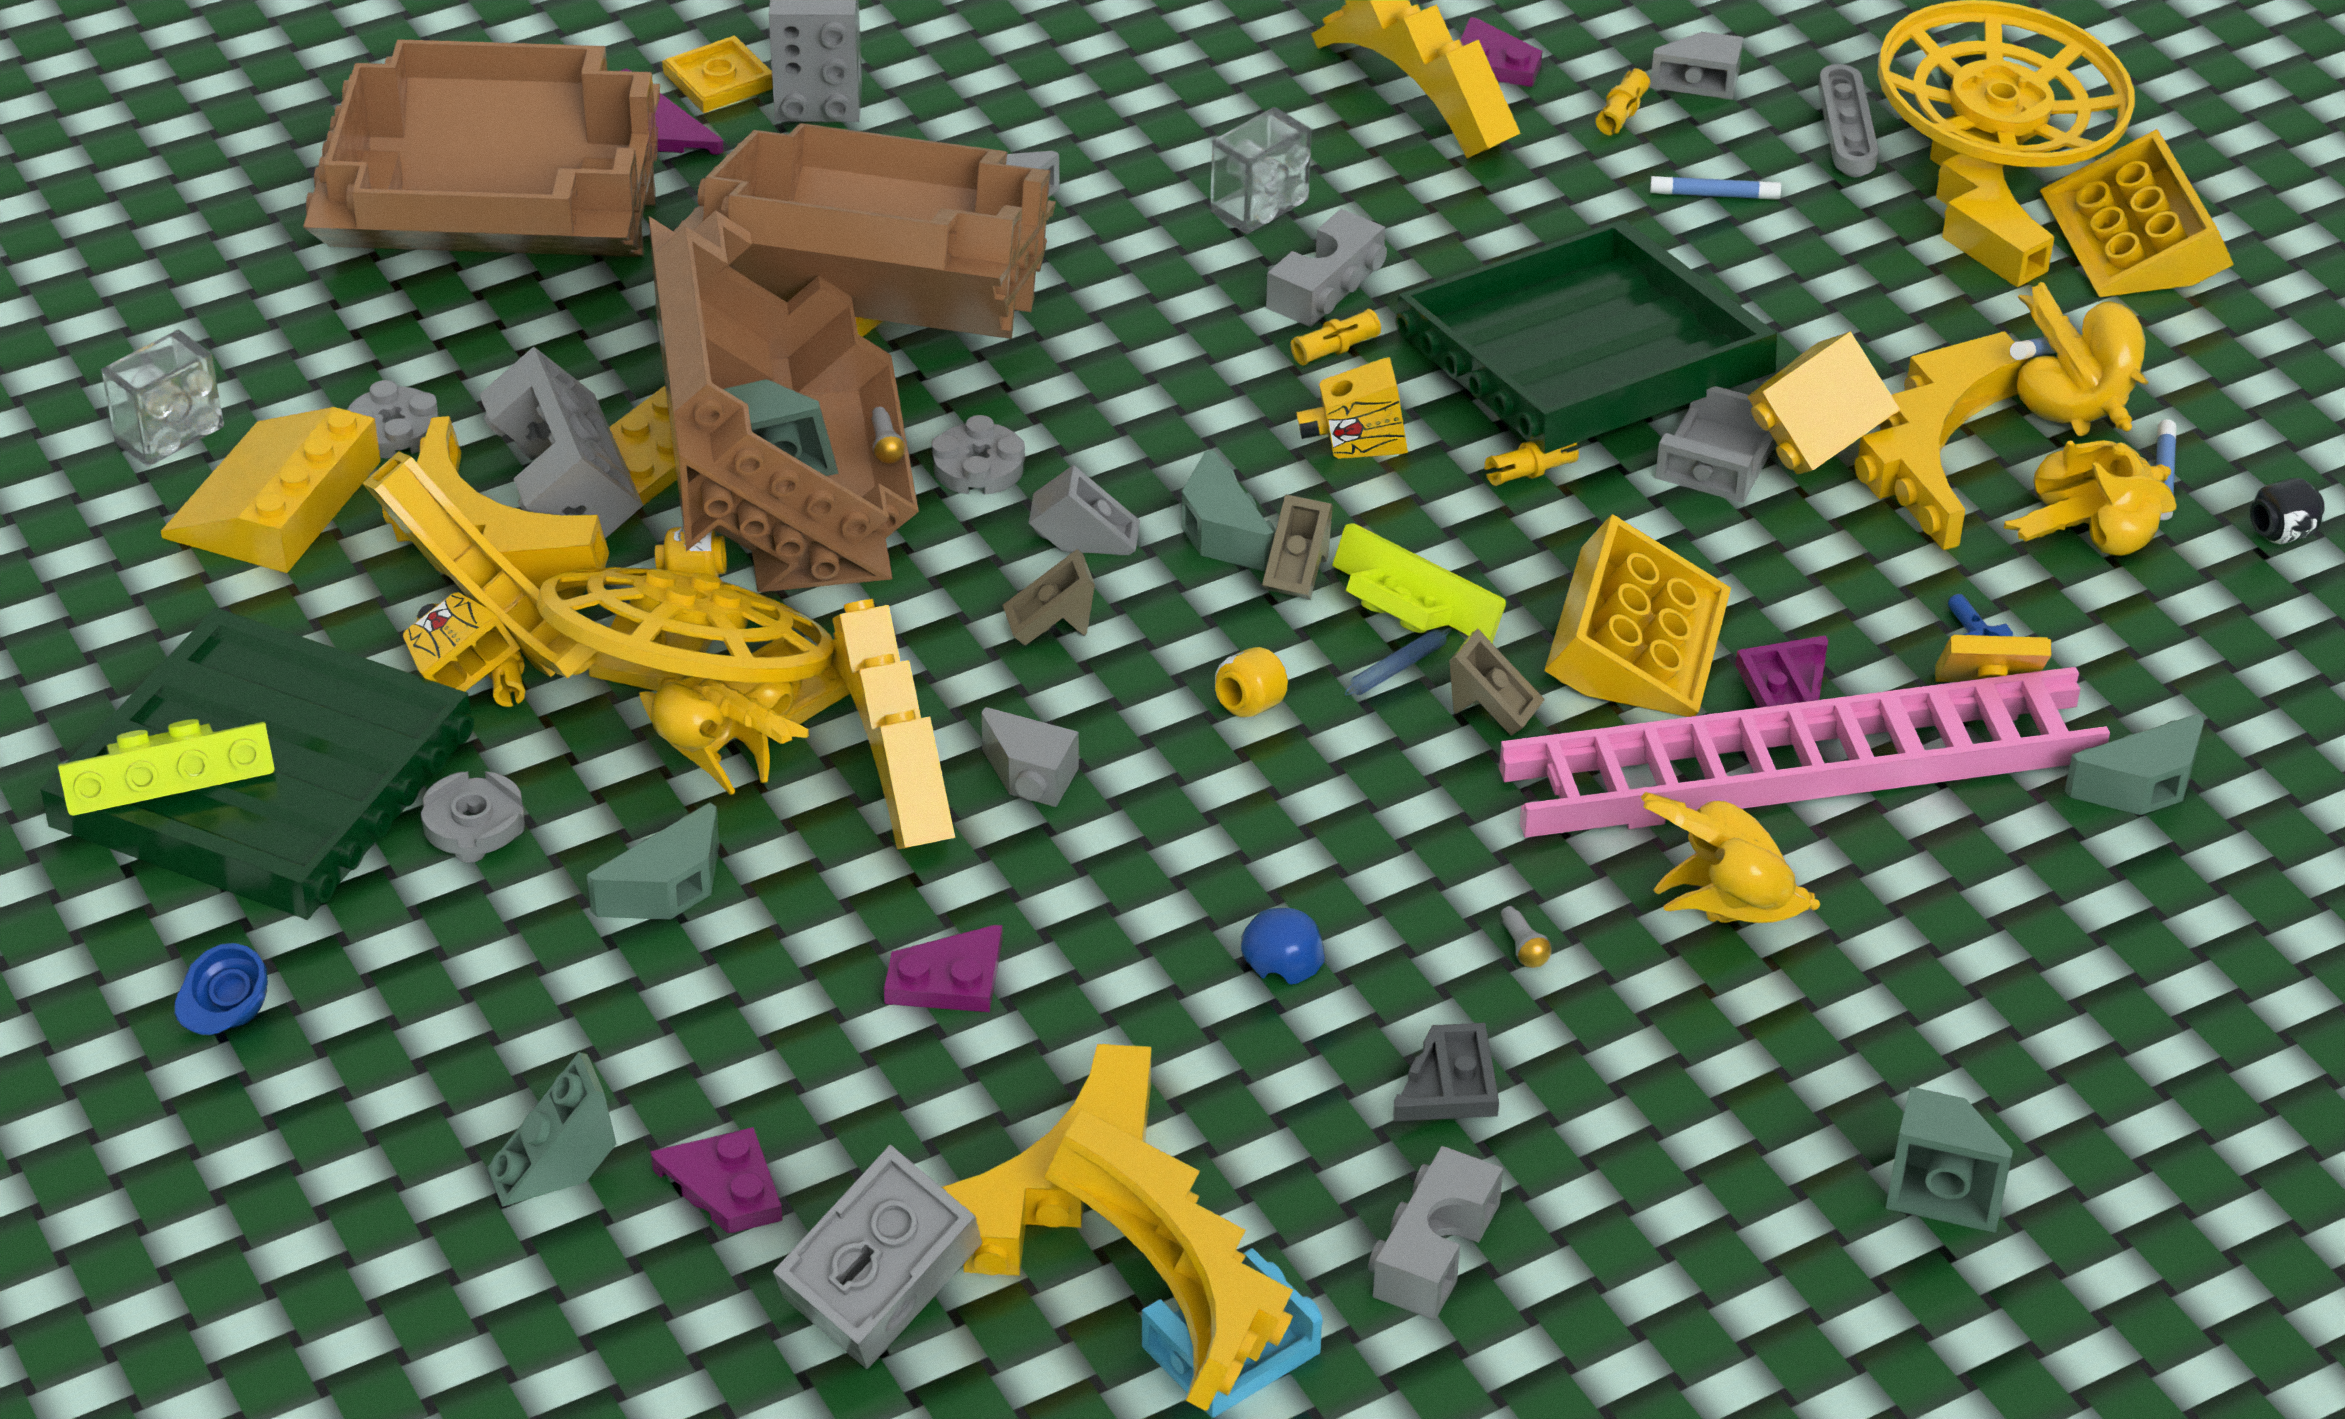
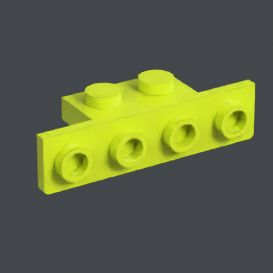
(1413, 587)
(165, 765)

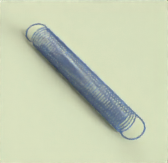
(1390, 670)

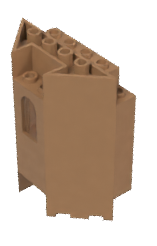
(489, 152)
(891, 220)
(733, 332)

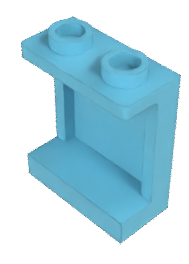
(1170, 1345)

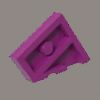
(1784, 671)
(946, 972)
(724, 1178)

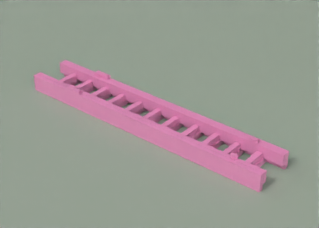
(1801, 724)

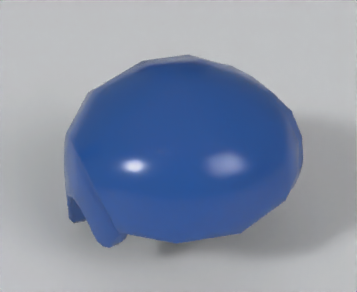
(1284, 944)

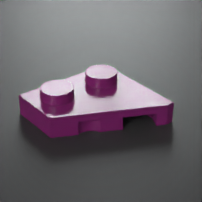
(1508, 56)

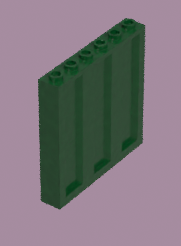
(1585, 335)
(345, 749)

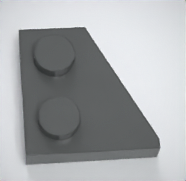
(1450, 1076)

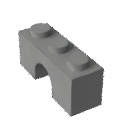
(1345, 255)
(1449, 1198)

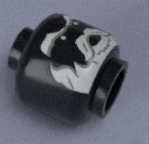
(2287, 511)

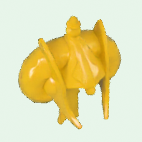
(2090, 369)
(2101, 487)
(708, 713)
(1734, 864)

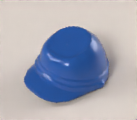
(222, 989)

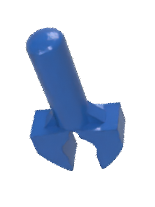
(1972, 621)

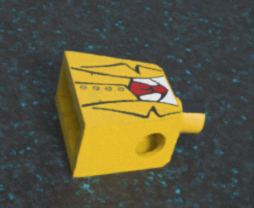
(1358, 413)
(458, 642)

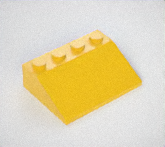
(2137, 221)
(279, 487)
(1638, 623)

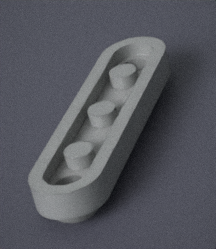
(1848, 120)

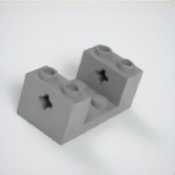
(566, 430)

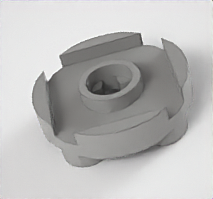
(399, 415)
(978, 456)
(473, 836)

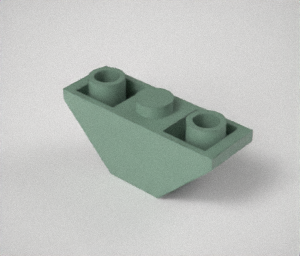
(1224, 518)
(2138, 770)
(661, 872)
(558, 1139)

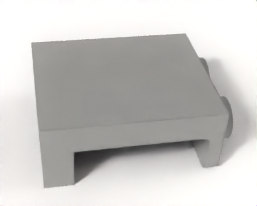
(1716, 447)

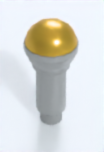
(888, 444)
(1531, 947)

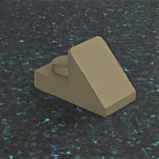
(1298, 546)
(1057, 594)
(1485, 675)

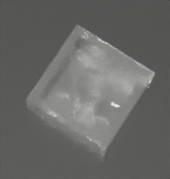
(1260, 170)
(162, 397)

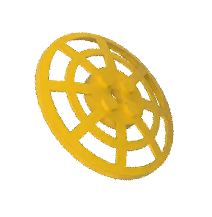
(2003, 94)
(688, 606)

